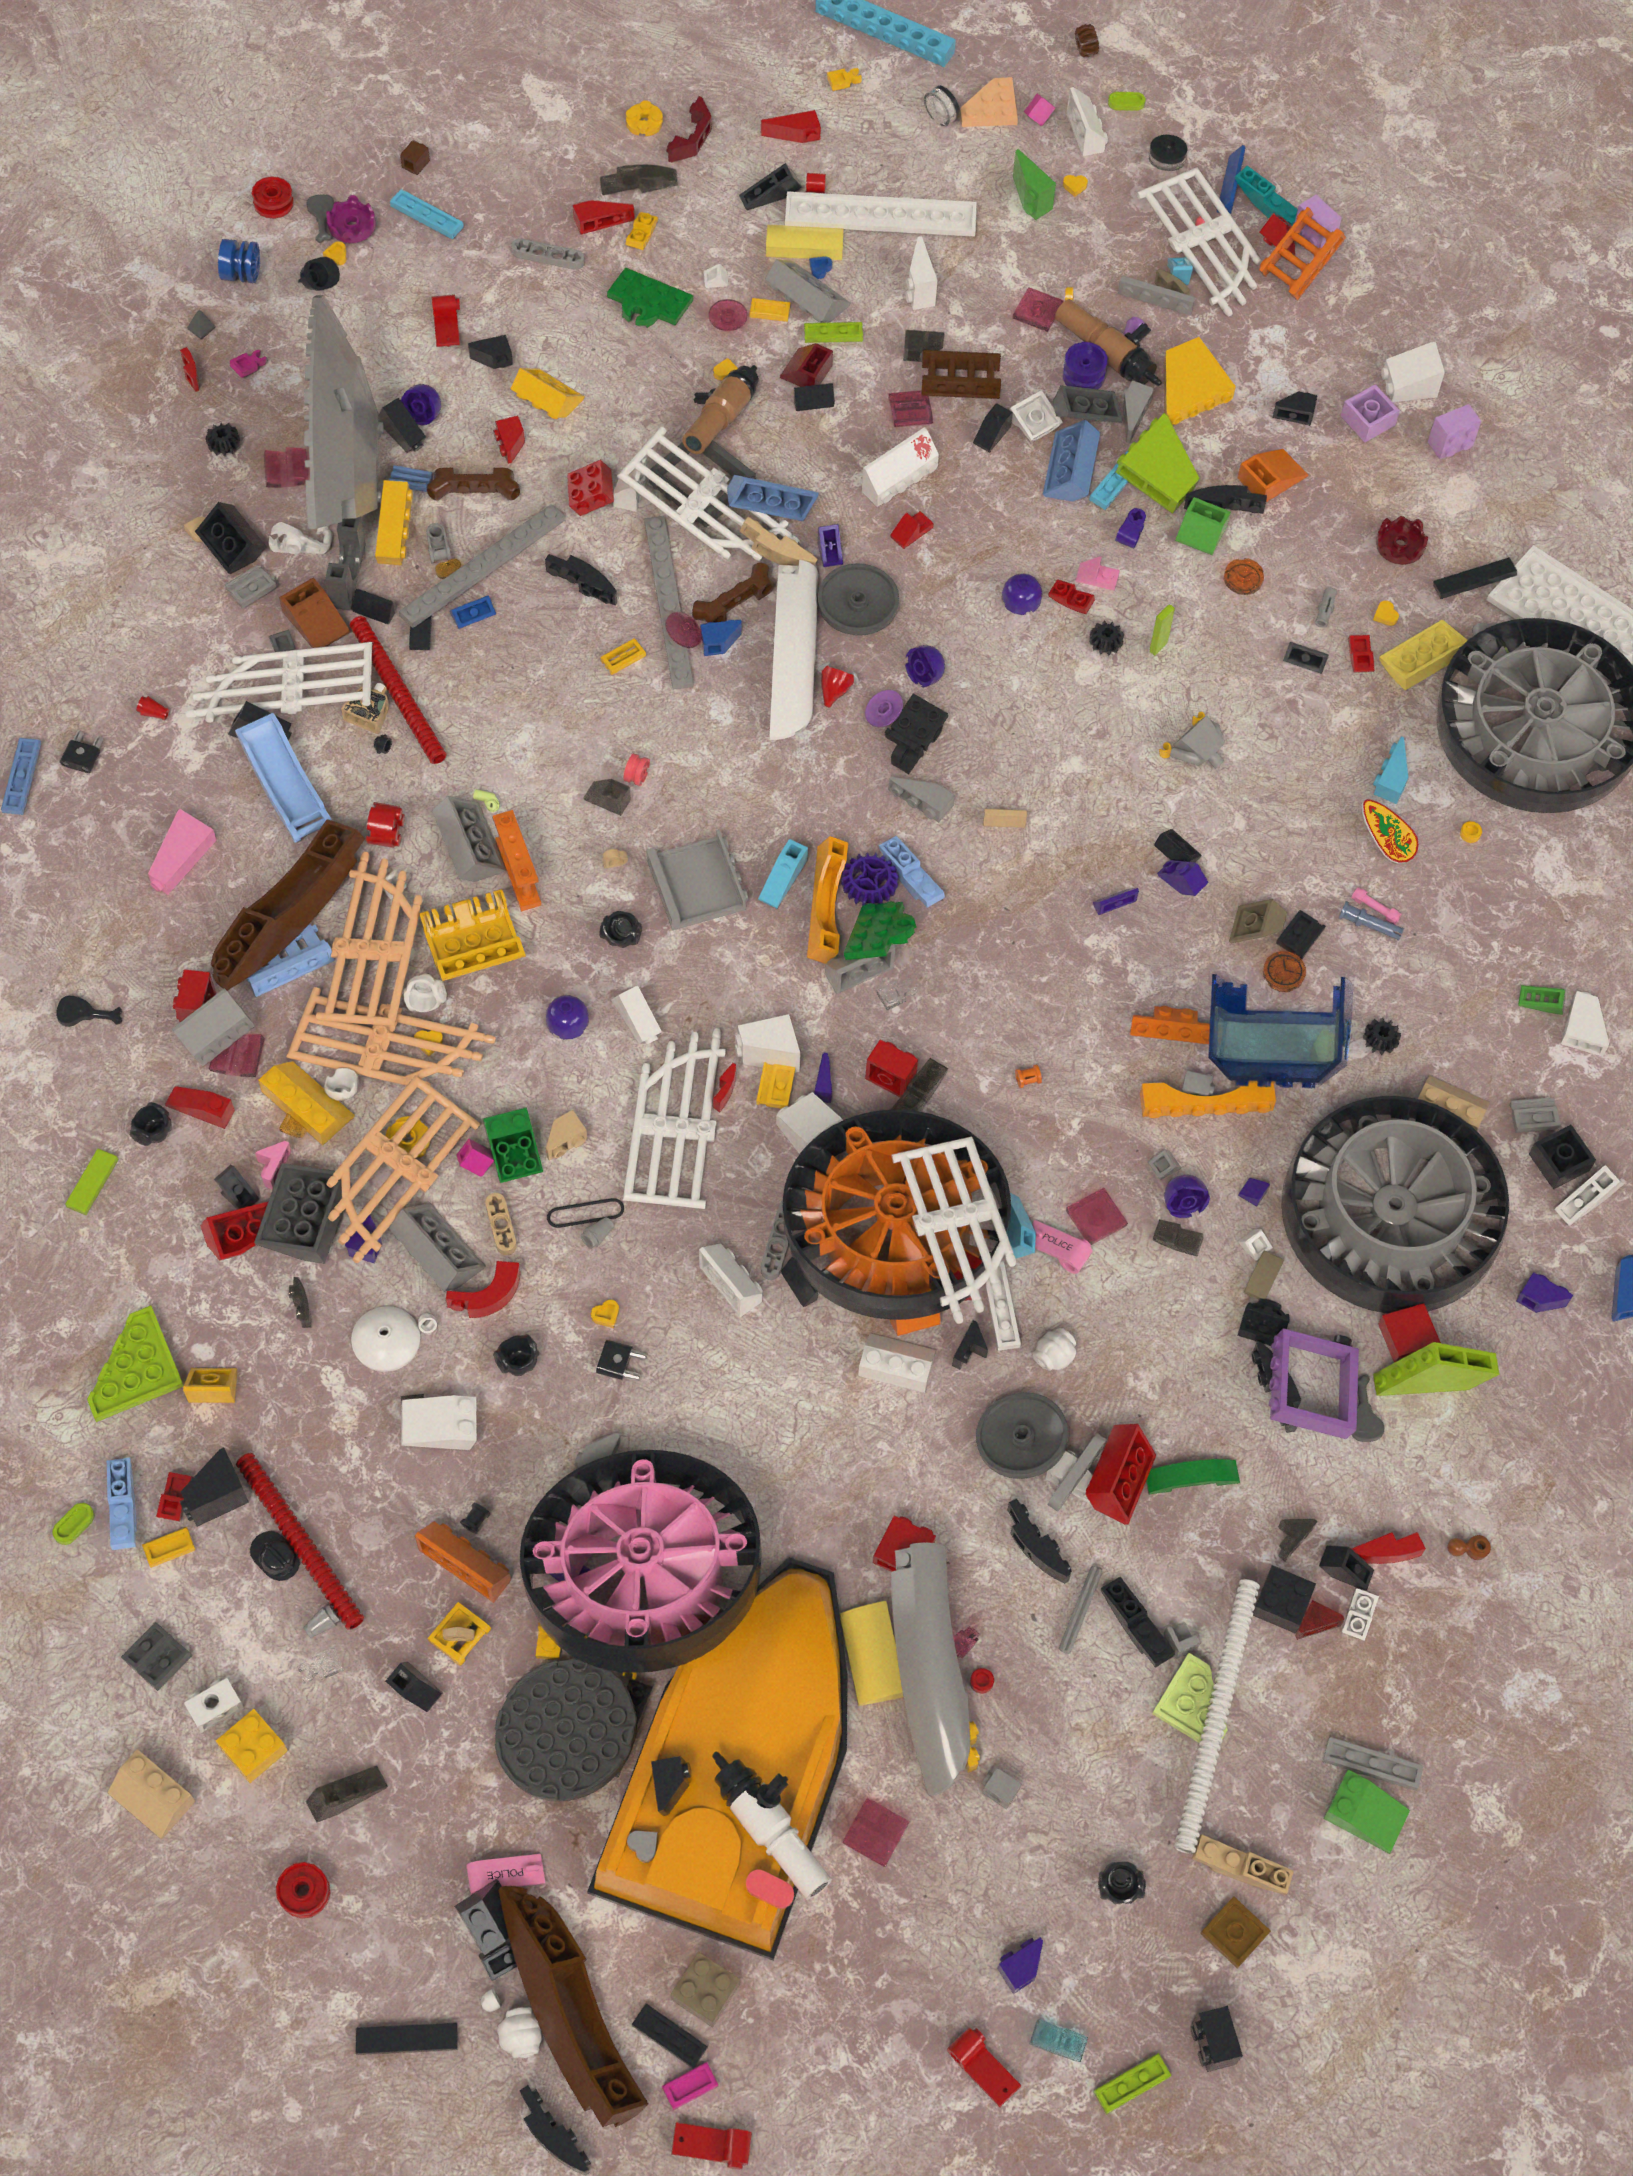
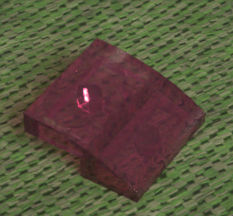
(910, 408)
(285, 468)
(240, 1058)
(876, 1832)

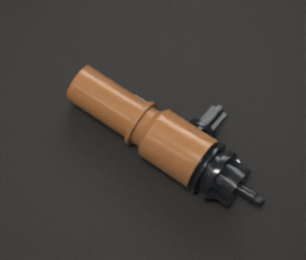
(1122, 350)
(720, 407)

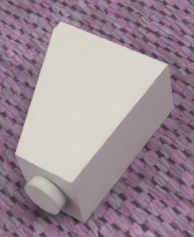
(637, 1015)
(1585, 1025)

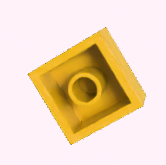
(251, 1745)

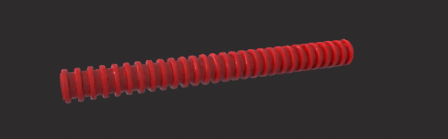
(399, 692)
(300, 1541)

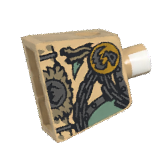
(370, 716)

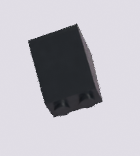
(213, 1490)

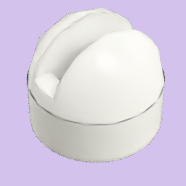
(430, 1324)
(490, 2001)

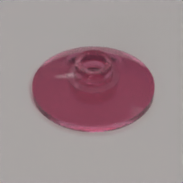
(728, 315)
(683, 630)

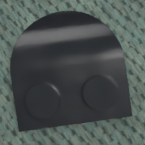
(1263, 1321)

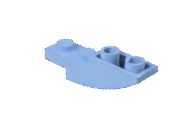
(910, 873)
(121, 1504)

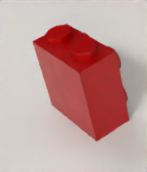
(590, 487)
(1407, 1331)
(897, 1537)

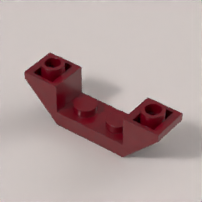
(685, 148)

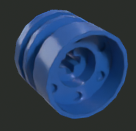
(238, 260)

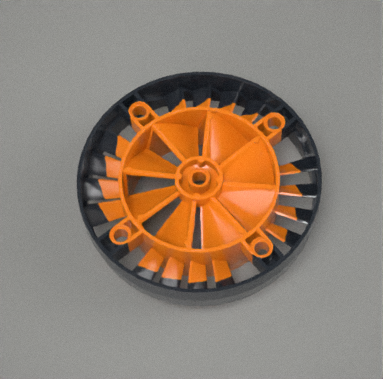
(909, 1280)

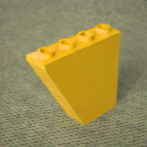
(1193, 381)

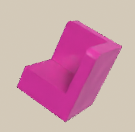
(1039, 109)
(475, 1157)

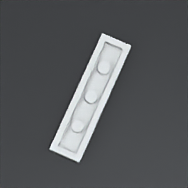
(1003, 1313)

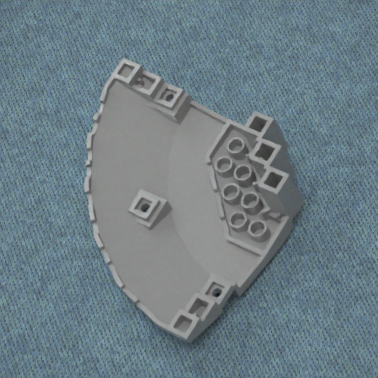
(341, 425)

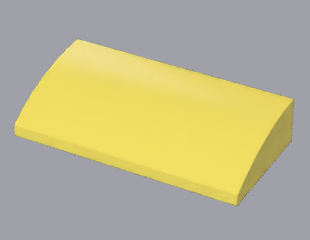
(804, 242)
(1422, 654)
(872, 1653)

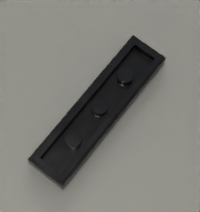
(1475, 578)
(406, 2038)

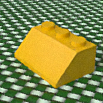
(546, 392)

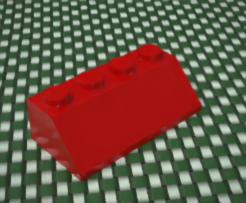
(1121, 1473)

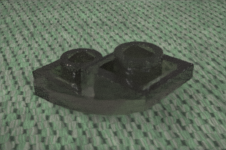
(300, 1300)

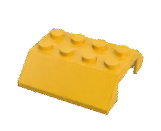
(471, 938)

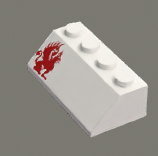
(899, 468)

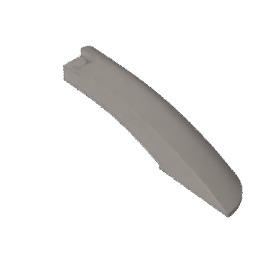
(929, 1665)

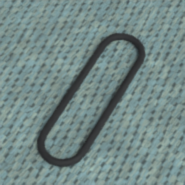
(584, 1204)

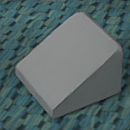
(1164, 1164)

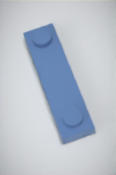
(21, 776)

